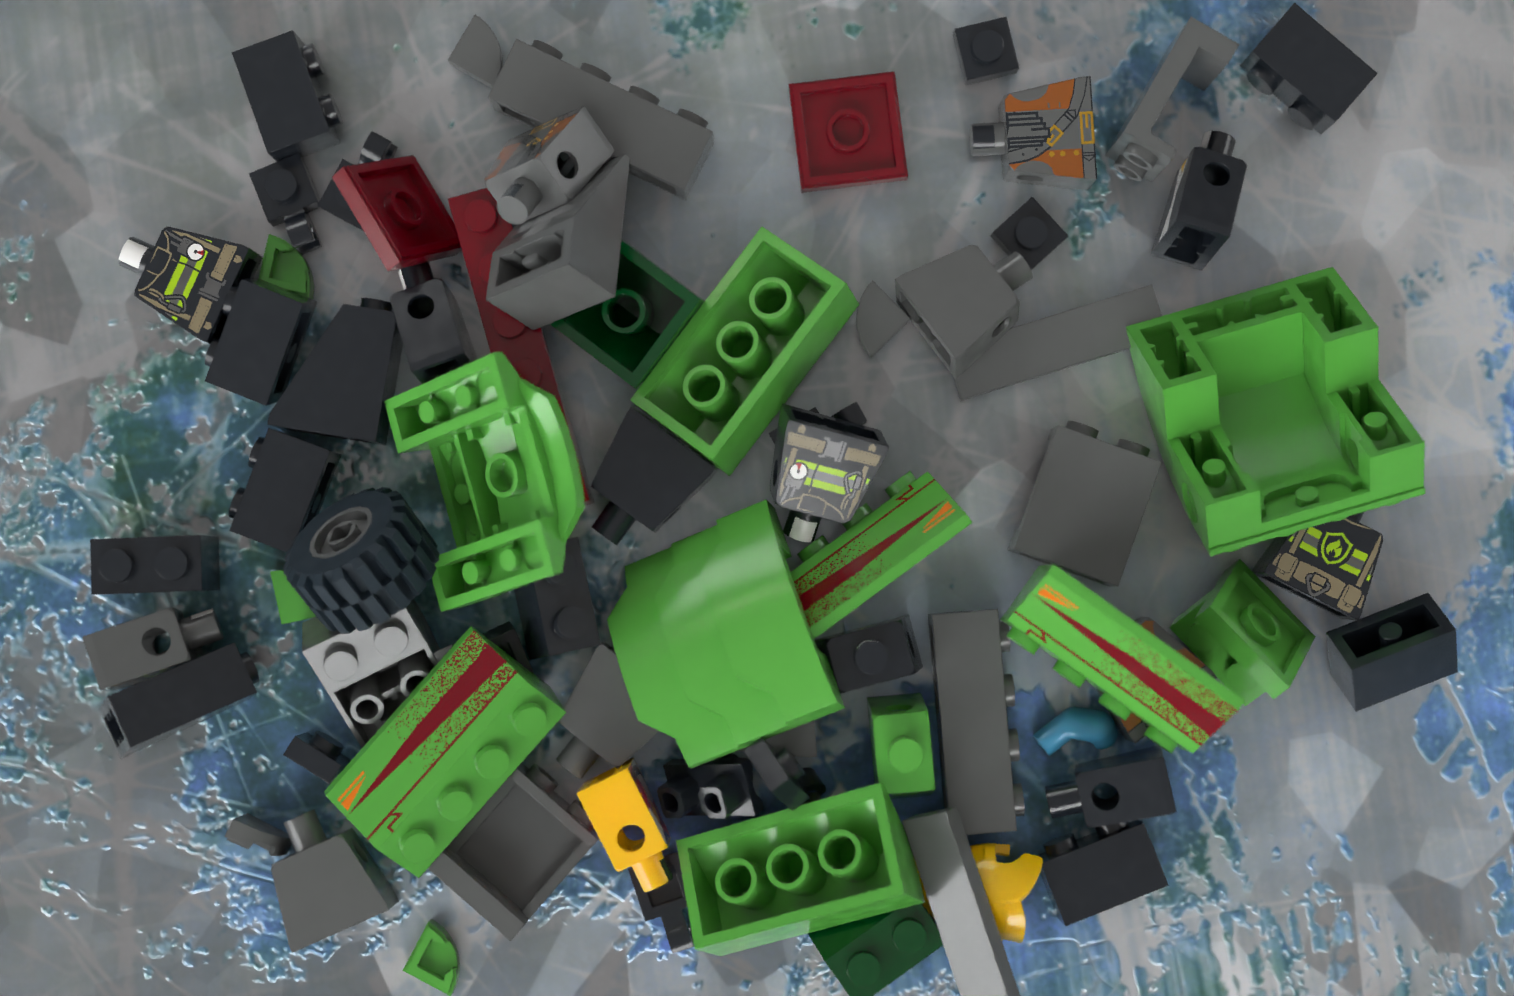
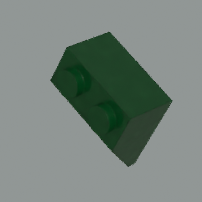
(638, 323)
(878, 948)

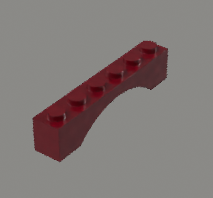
(479, 234)

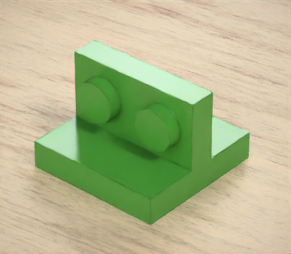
(1245, 635)

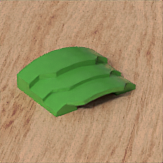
(501, 472)
(721, 639)

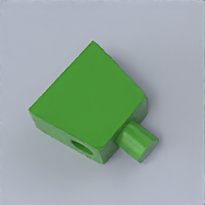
(901, 745)

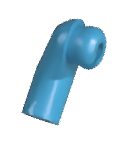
(1077, 724)

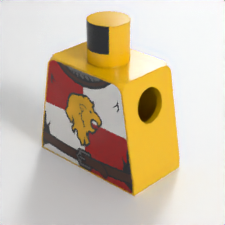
(623, 799)

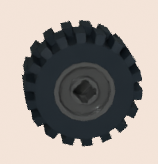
(361, 560)

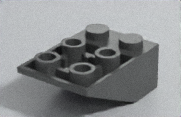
(565, 255)
(371, 669)

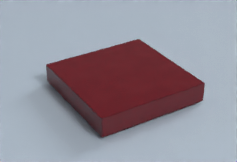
(848, 132)
(399, 211)

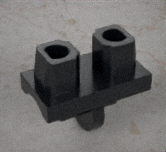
(710, 790)

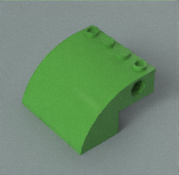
(1274, 411)

